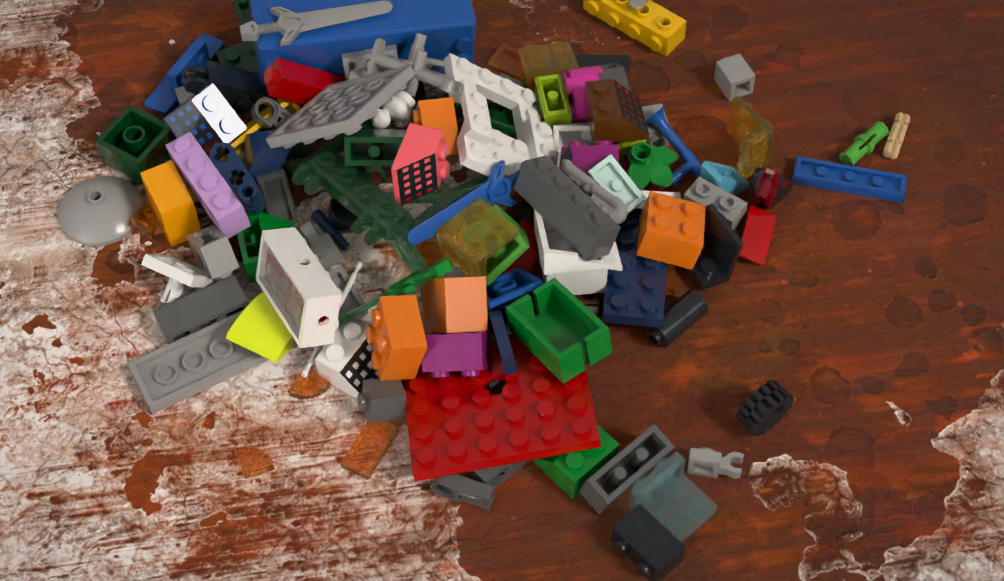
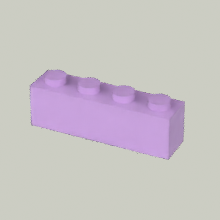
(208, 185)

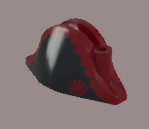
(769, 187)

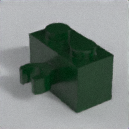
(373, 149)

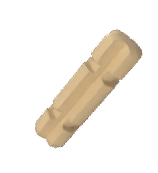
(896, 136)

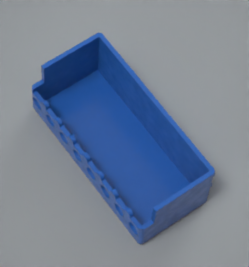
(447, 23)

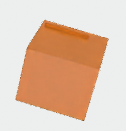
(454, 304)

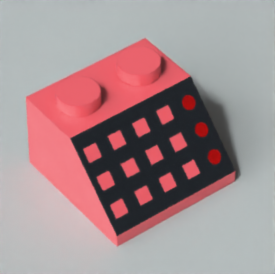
(419, 163)

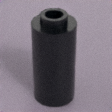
(678, 319)

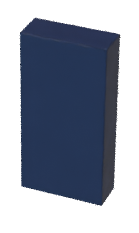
(503, 343)

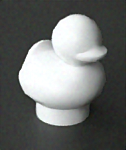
(397, 110)

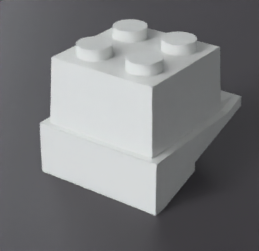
(567, 265)

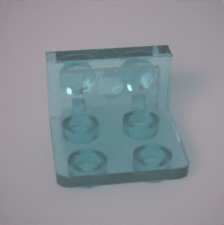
(673, 498)

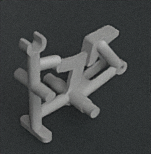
(420, 64)

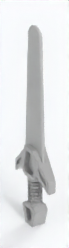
(292, 23)

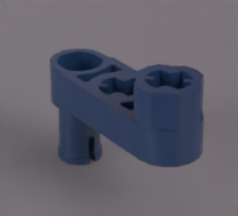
(235, 166)

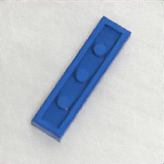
(849, 179)

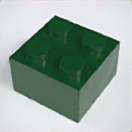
(134, 143)

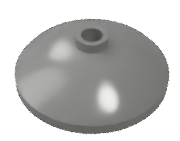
(100, 220)

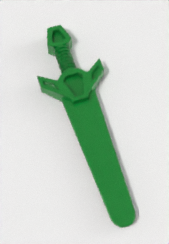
(405, 285)

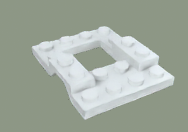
(480, 144)

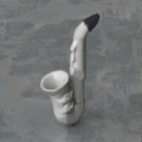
(605, 200)

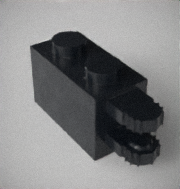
(237, 86)

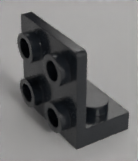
(718, 252)

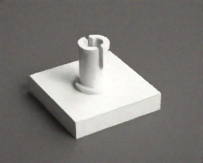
(179, 274)

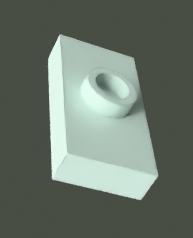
(617, 182)

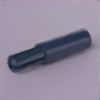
(327, 227)

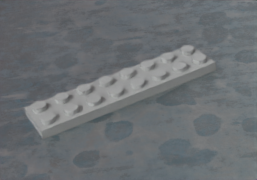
(208, 357)

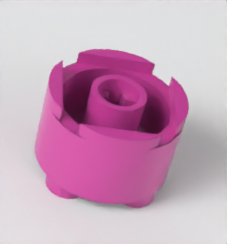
(574, 84)

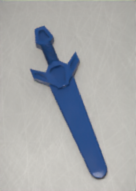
(492, 191)

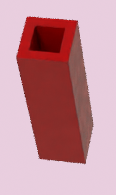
(296, 81)

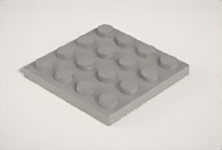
(341, 108)

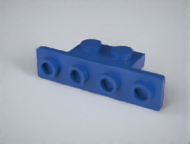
(201, 50)

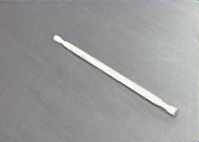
(345, 292)

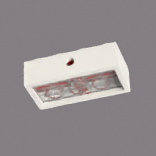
(298, 287)

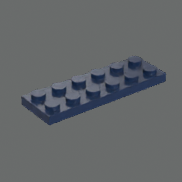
(638, 290)

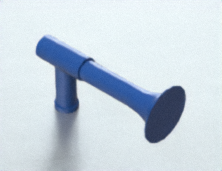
(691, 163)

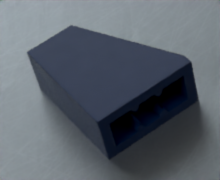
(259, 157)

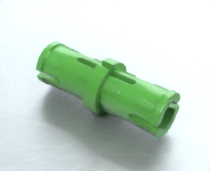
(874, 134)

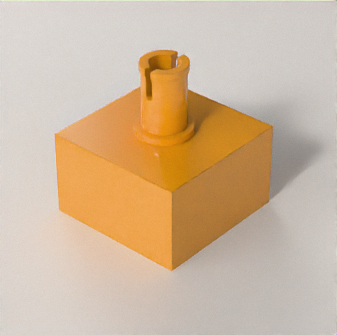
(171, 202)

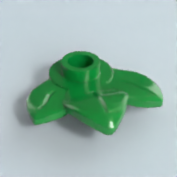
(653, 167)

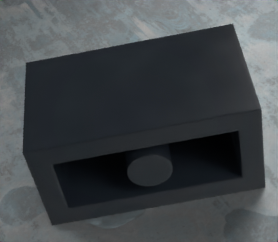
(647, 544)

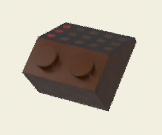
(613, 112)

